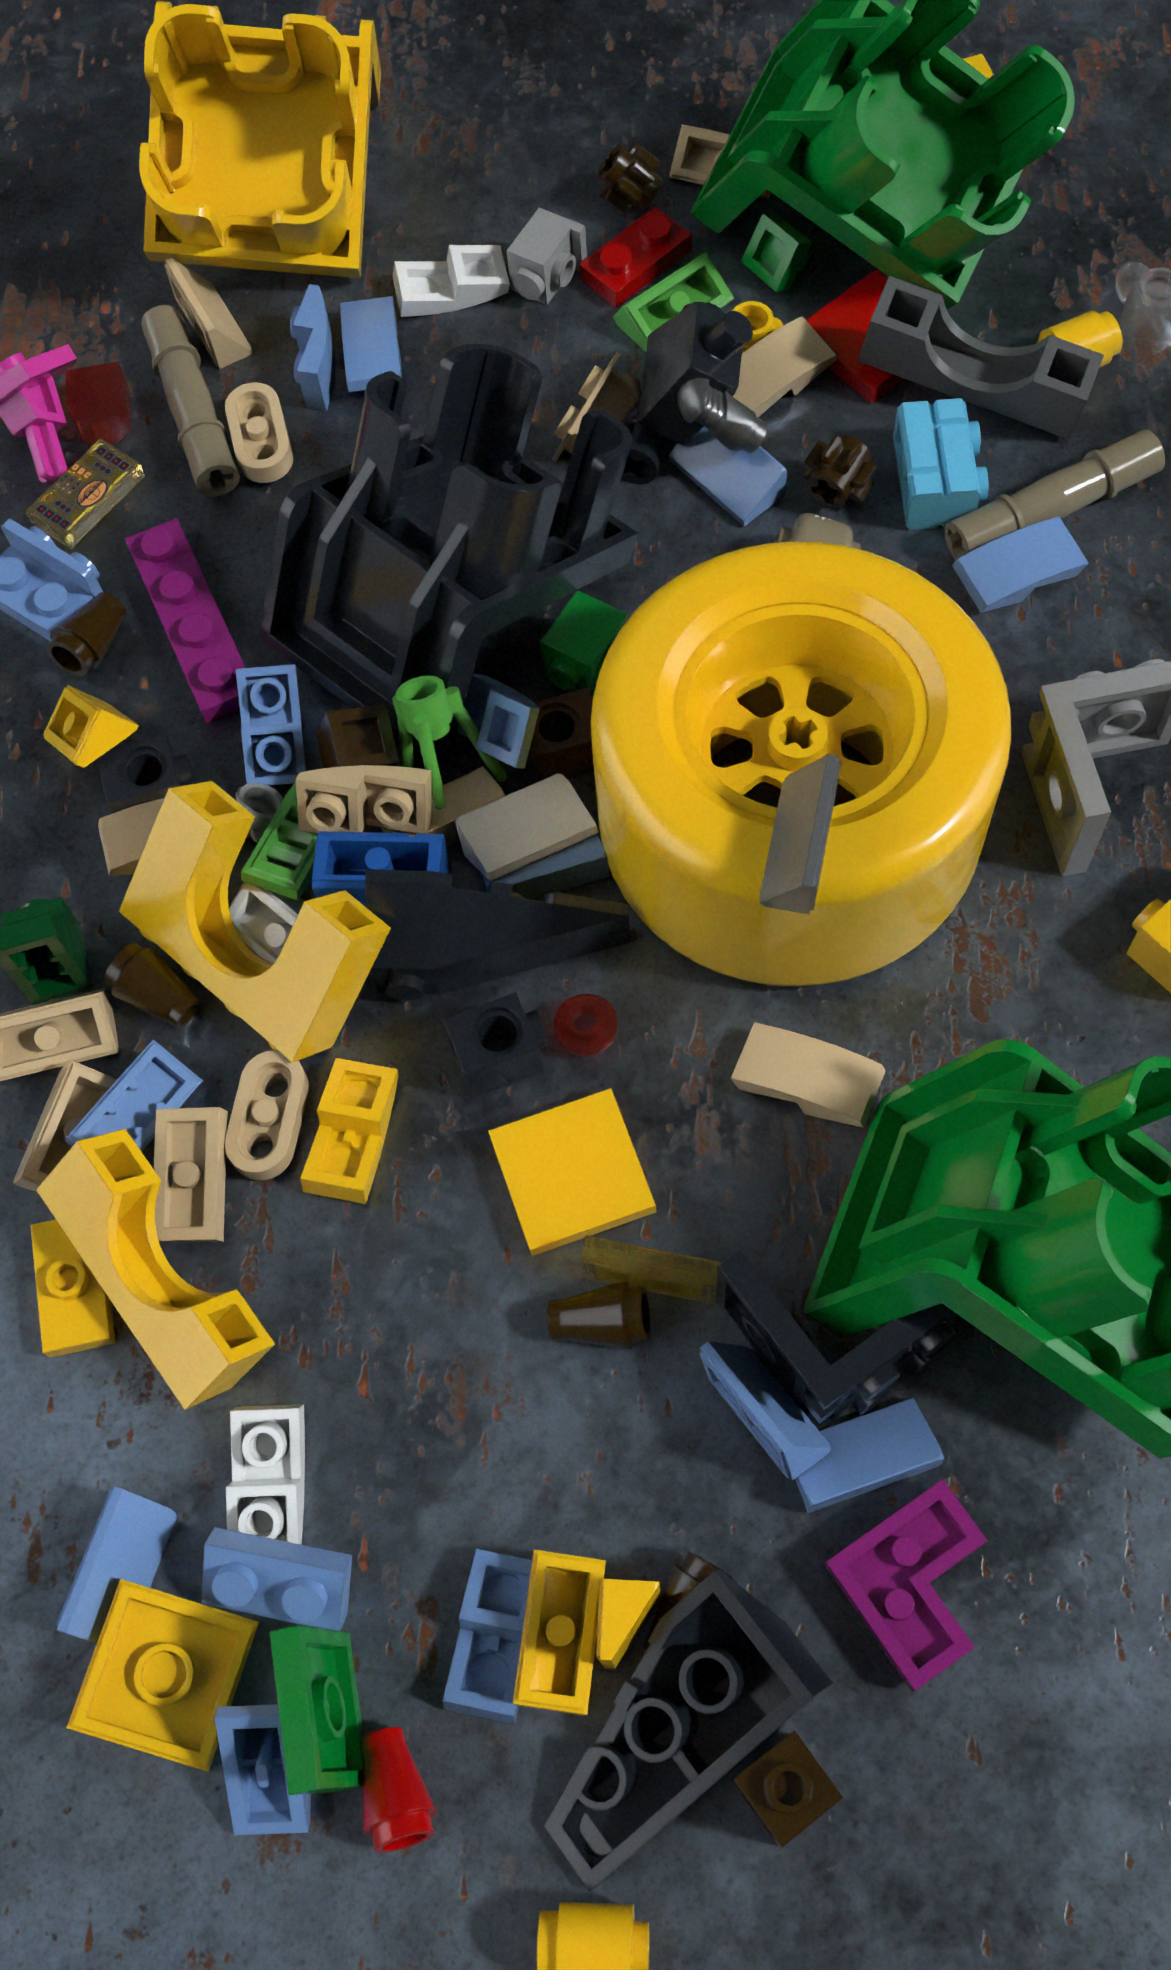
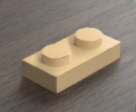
(192, 1173)

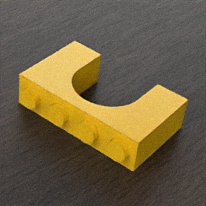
(184, 908)

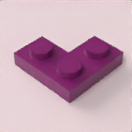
(890, 1578)

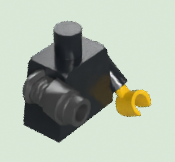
(694, 374)

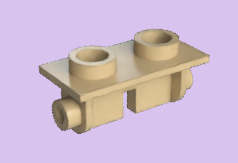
(604, 391)

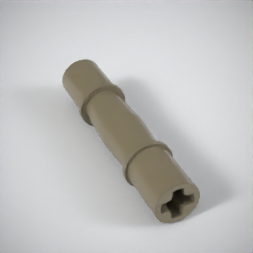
(190, 402)
(1060, 493)

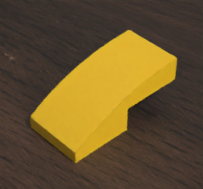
(351, 1130)

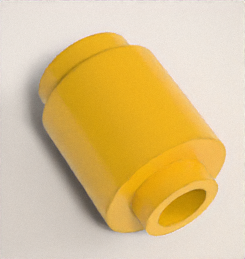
(1092, 331)
(592, 1938)

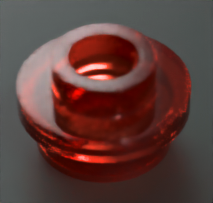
(589, 1041)

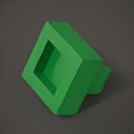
(777, 252)

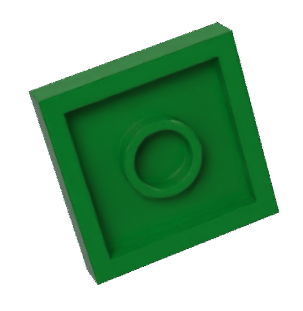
(318, 1709)

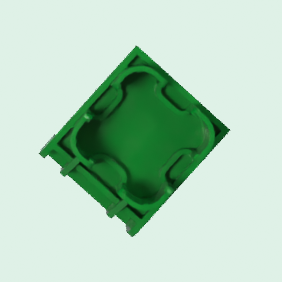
(892, 137)
(1026, 1218)

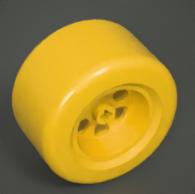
(795, 657)

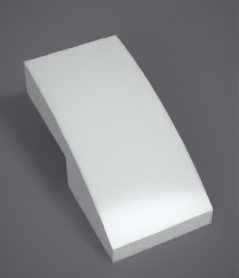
(462, 281)

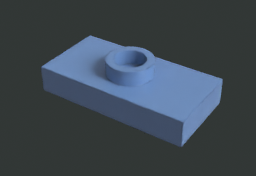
(148, 1084)

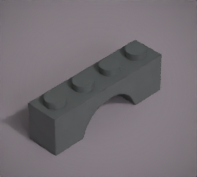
(1032, 383)

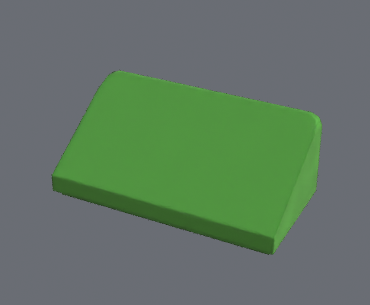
(692, 283)

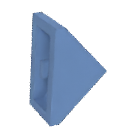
(257, 1773)

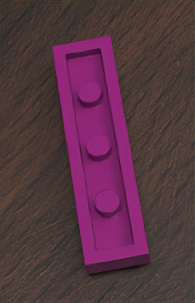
(189, 617)

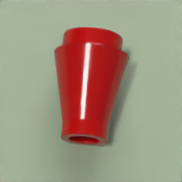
(394, 1794)

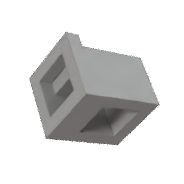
(545, 255)

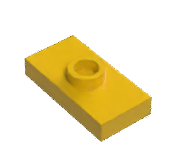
(71, 1302)

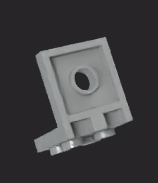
(1087, 721)

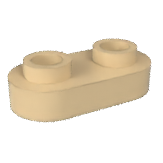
(258, 432)
(266, 1118)

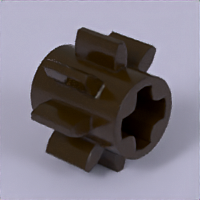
(629, 178)
(839, 471)

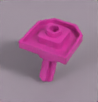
(33, 406)

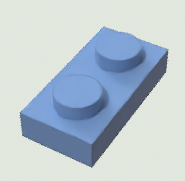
(276, 1579)

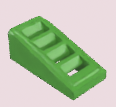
(273, 845)

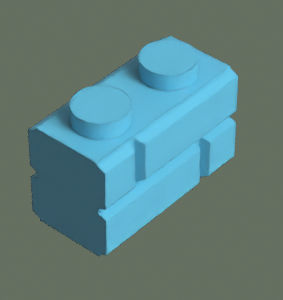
(937, 462)

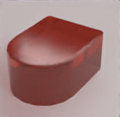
(99, 402)

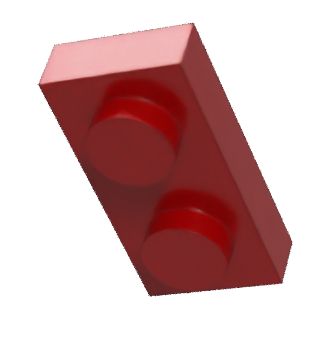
(635, 257)

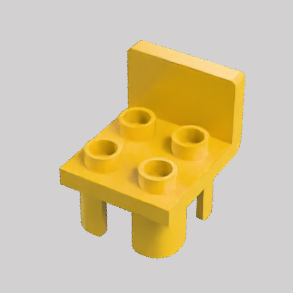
(257, 141)

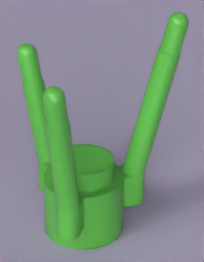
(426, 711)

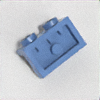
(41, 581)

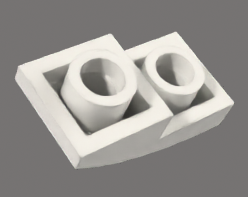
(267, 1471)

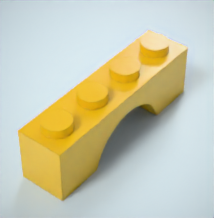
(106, 1206)

